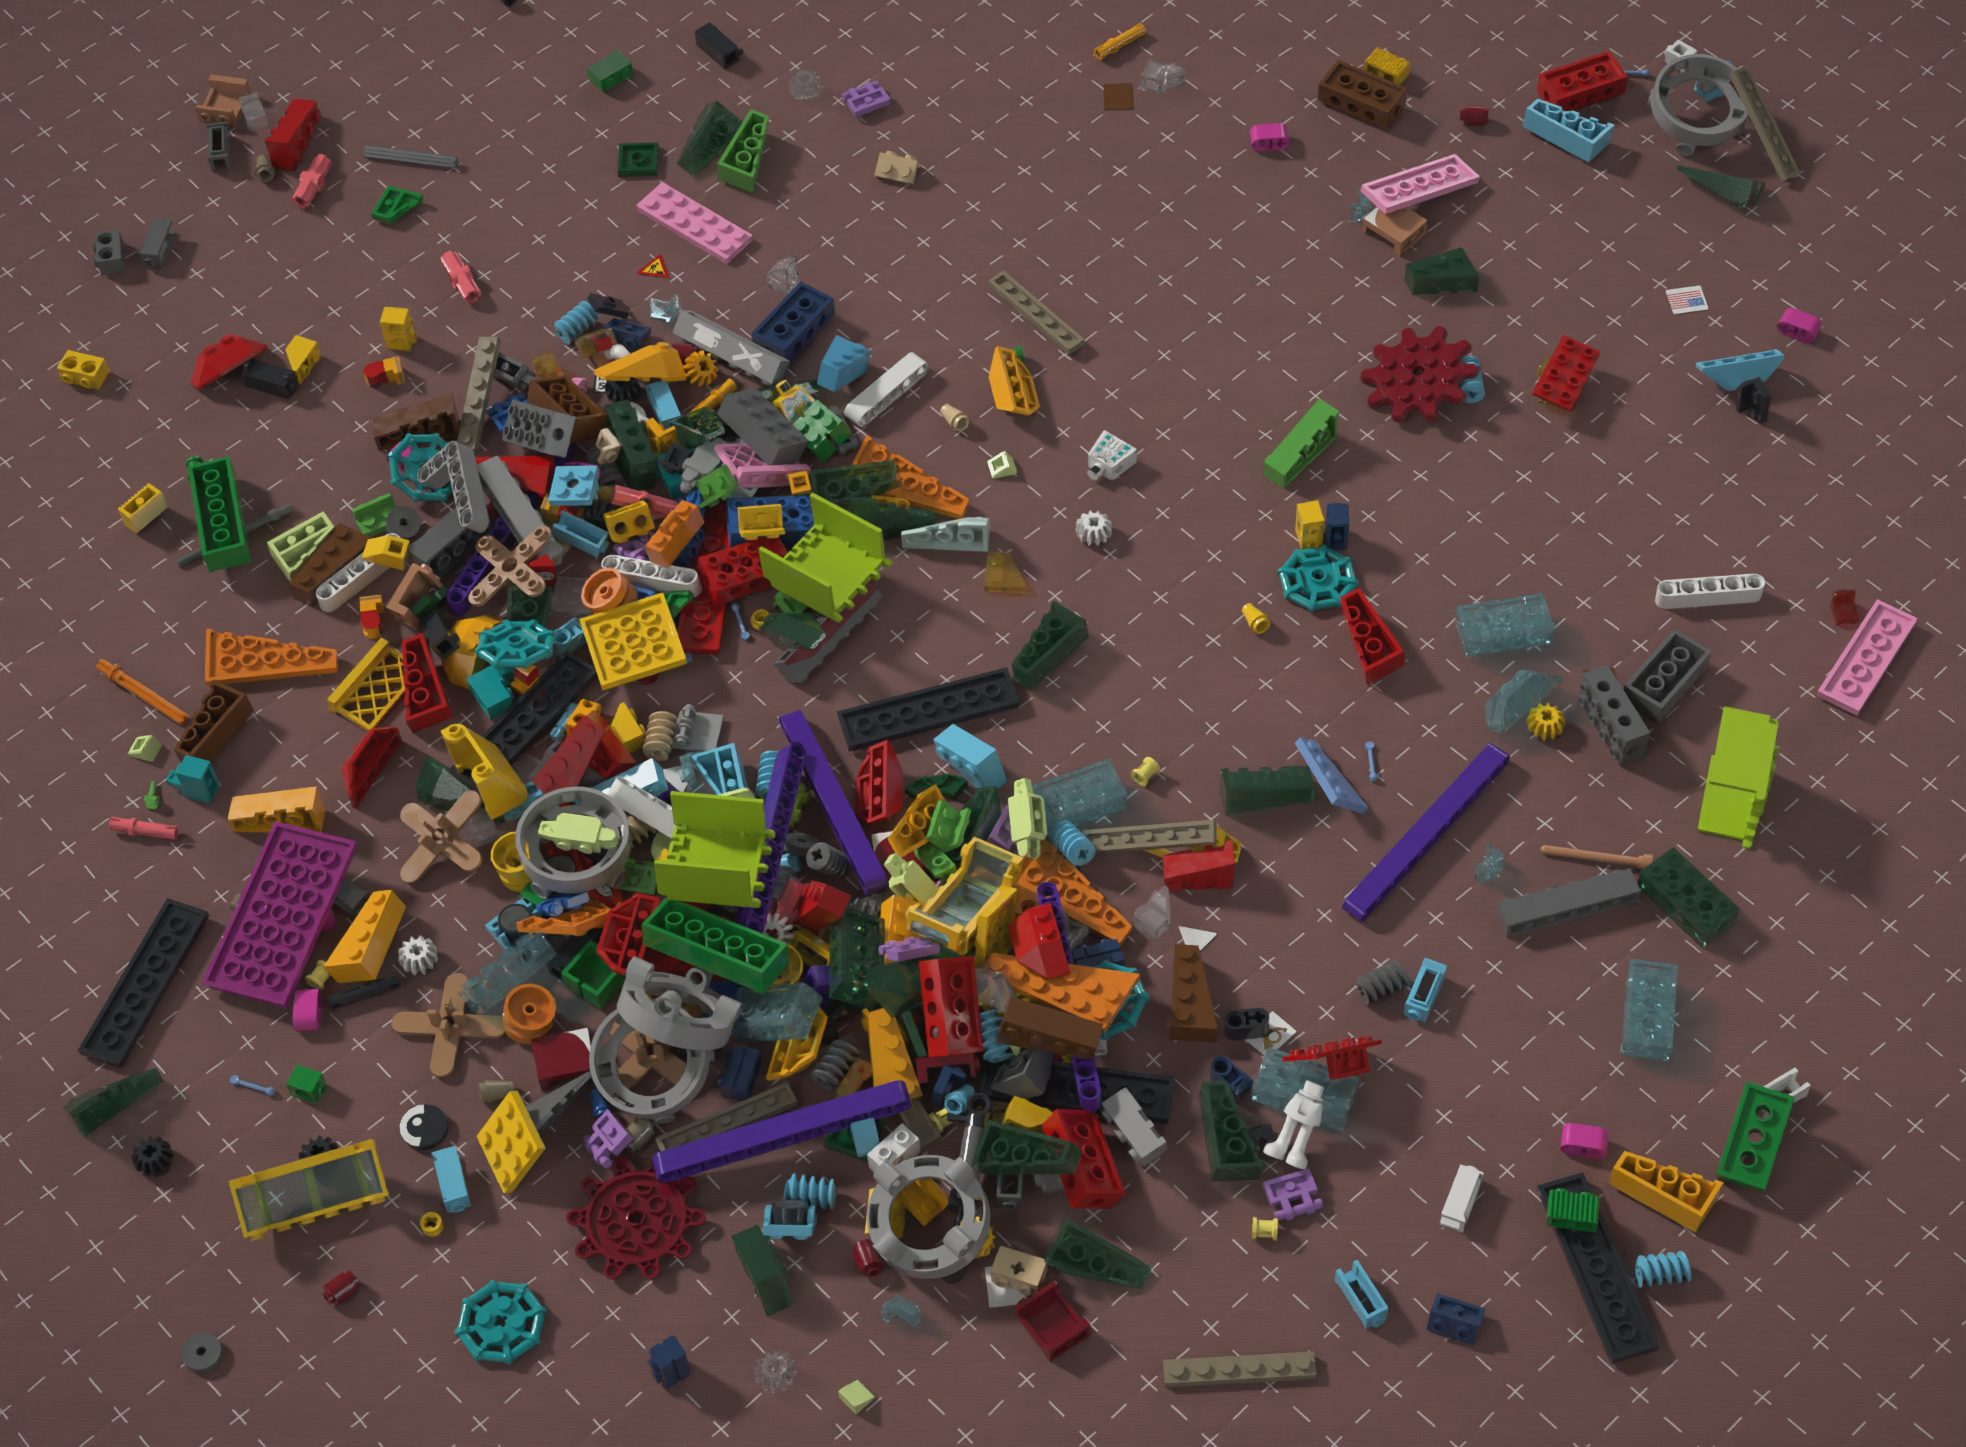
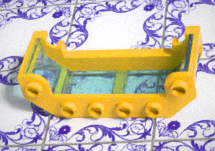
(953, 911)
(309, 1189)

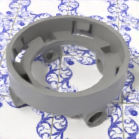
(1708, 72)
(546, 808)
(664, 1023)
(607, 1075)
(960, 1243)

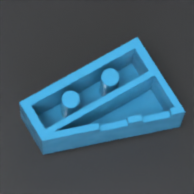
(843, 364)

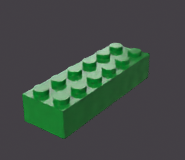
(219, 514)
(715, 944)

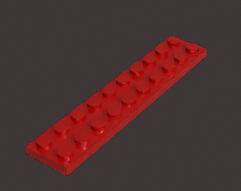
(701, 621)

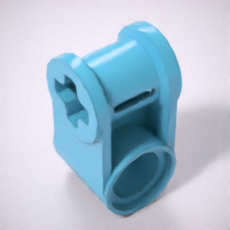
(569, 637)

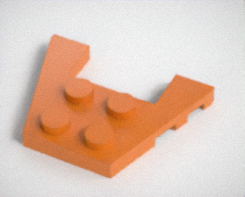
(570, 922)

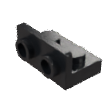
(1755, 397)

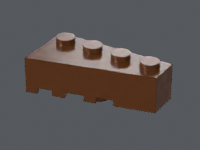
(1191, 1002)
(1048, 1030)

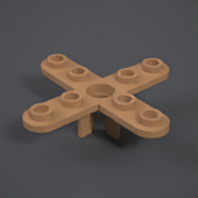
(503, 560)
(450, 842)
(447, 1038)
(641, 1063)

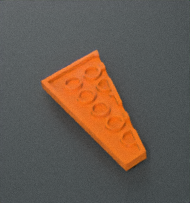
(916, 486)
(252, 658)
(1075, 893)
(1085, 992)

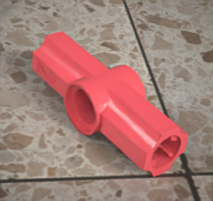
(311, 181)
(460, 277)
(657, 505)
(787, 903)

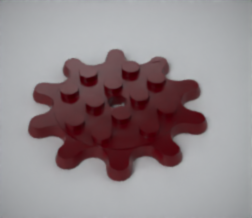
(1424, 392)
(630, 1243)

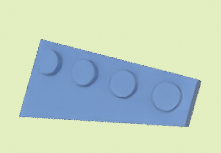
(1331, 780)

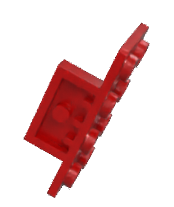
(1566, 373)
(1342, 1059)

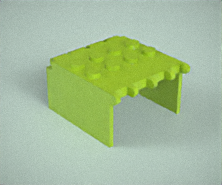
(830, 562)
(1739, 775)
(715, 850)

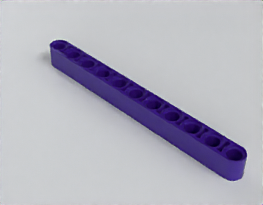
(478, 566)
(835, 805)
(778, 814)
(1425, 832)
(1090, 1084)
(781, 1131)

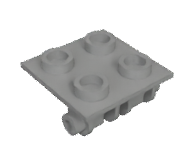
(696, 730)

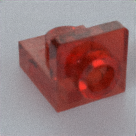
(1844, 607)

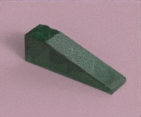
(1732, 188)
(888, 517)
(793, 630)
(440, 788)
(1088, 1256)

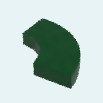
(430, 603)
(948, 784)

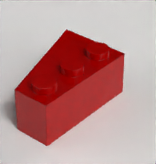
(1200, 869)
(820, 905)

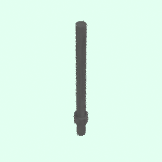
(272, 516)

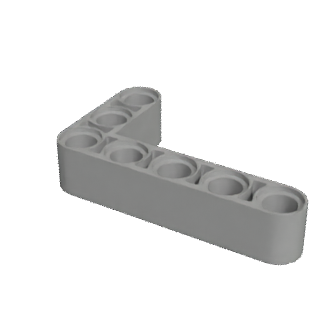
(459, 466)

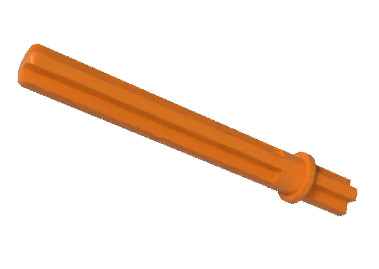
(117, 675)

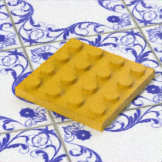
(633, 641)

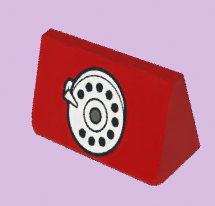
(545, 569)
(607, 895)

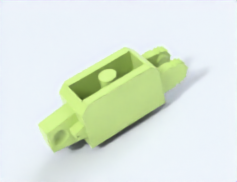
(1027, 819)
(578, 833)
(909, 880)

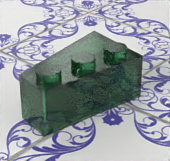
(763, 1269)

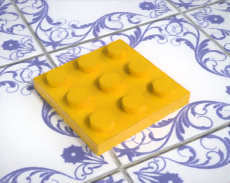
(993, 929)
(510, 1142)

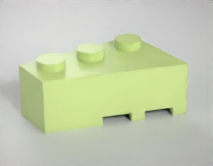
(299, 544)

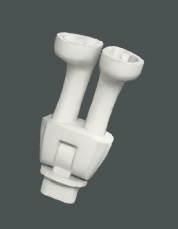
(1304, 1109)

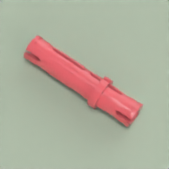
(134, 826)

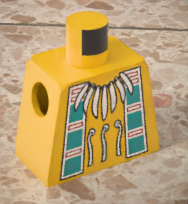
(792, 401)

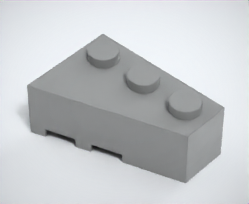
(1133, 1127)

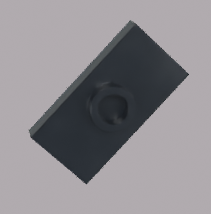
(608, 305)

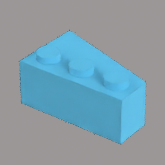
(970, 757)
(722, 768)

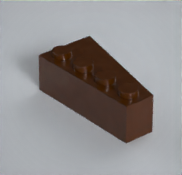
(420, 419)
(334, 554)
(214, 724)

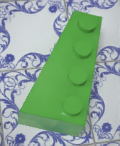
(744, 153)
(1303, 444)

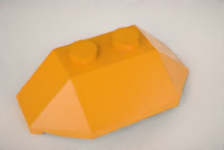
(1012, 383)
(464, 661)
(797, 1054)

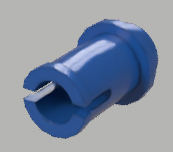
(599, 1103)

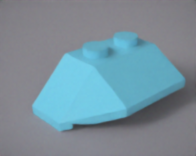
(1735, 370)

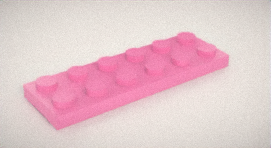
(1420, 183)
(694, 223)
(1867, 657)

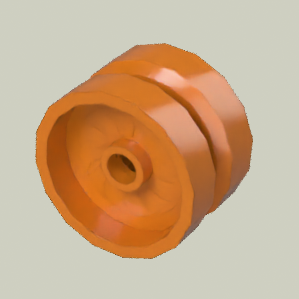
(607, 590)
(528, 1013)

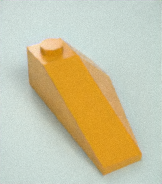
(651, 361)
(914, 825)

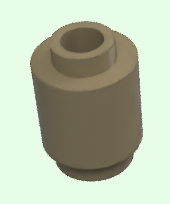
(641, 1131)

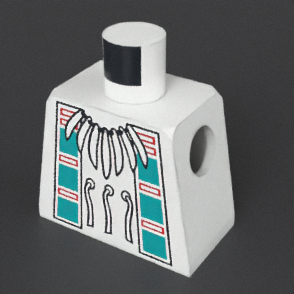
(1110, 457)

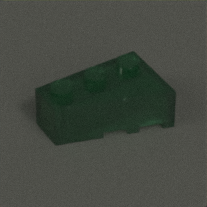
(1442, 272)

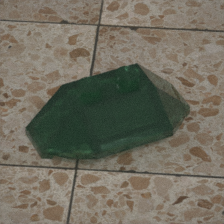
(984, 814)

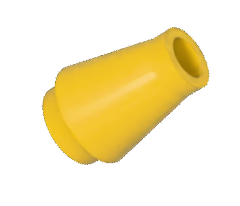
(1256, 619)

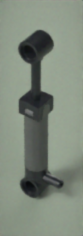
(974, 1127)

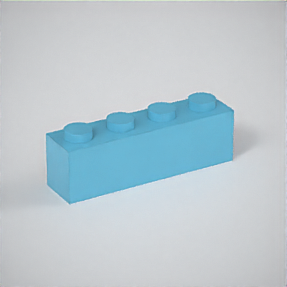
(646, 775)

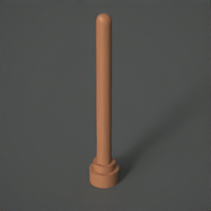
(1641, 861)

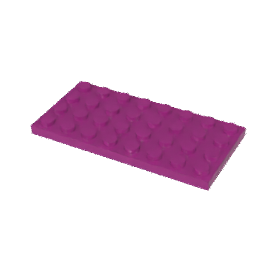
(280, 914)

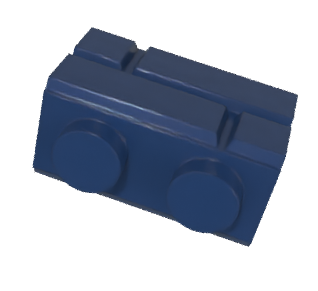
(1337, 526)
(1095, 954)
(740, 1073)
(668, 1362)

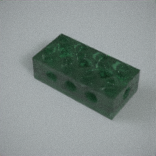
(635, 455)
(1688, 897)
(853, 953)

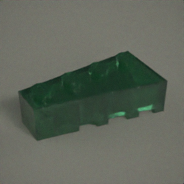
(855, 481)
(1049, 645)
(1265, 788)
(899, 983)
(1226, 1138)
(1021, 1151)

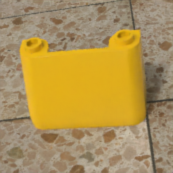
(491, 772)

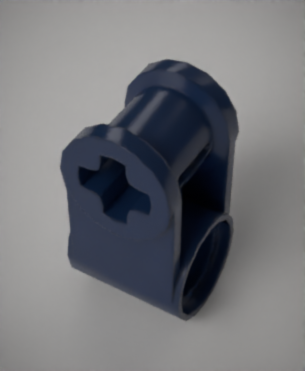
(1237, 1080)

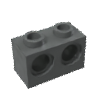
(109, 252)

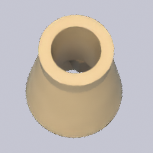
(956, 419)

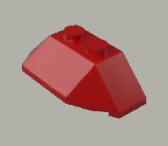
(223, 357)
(368, 761)
(879, 784)
(623, 932)
(1039, 942)

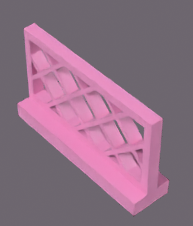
(759, 475)

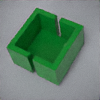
(817, 425)
(591, 977)

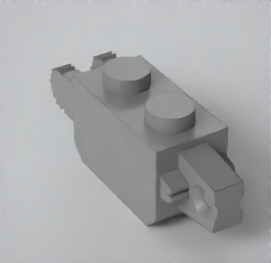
(700, 464)

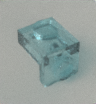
(1359, 210)
(664, 310)
(687, 773)
(1491, 866)
(905, 1309)

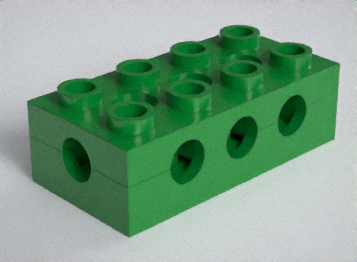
(1745, 1123)

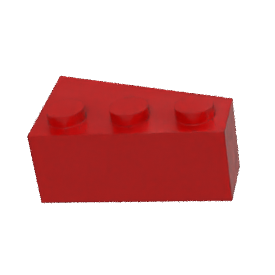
(611, 756)

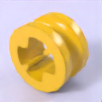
(429, 1230)

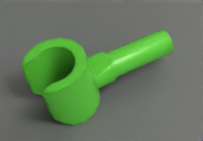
(152, 800)

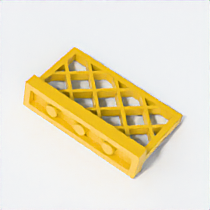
(358, 679)

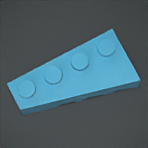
(1567, 129)

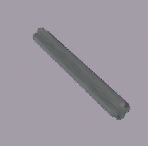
(410, 156)

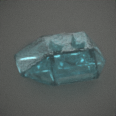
(1517, 698)

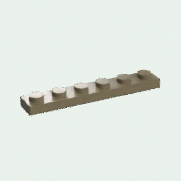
(1764, 123)
(1036, 312)
(479, 392)
(1153, 836)
(733, 1117)
(1239, 1369)

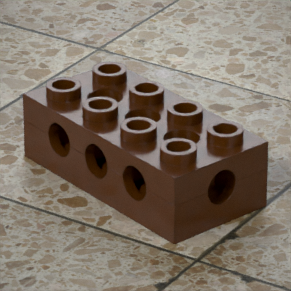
(1362, 94)

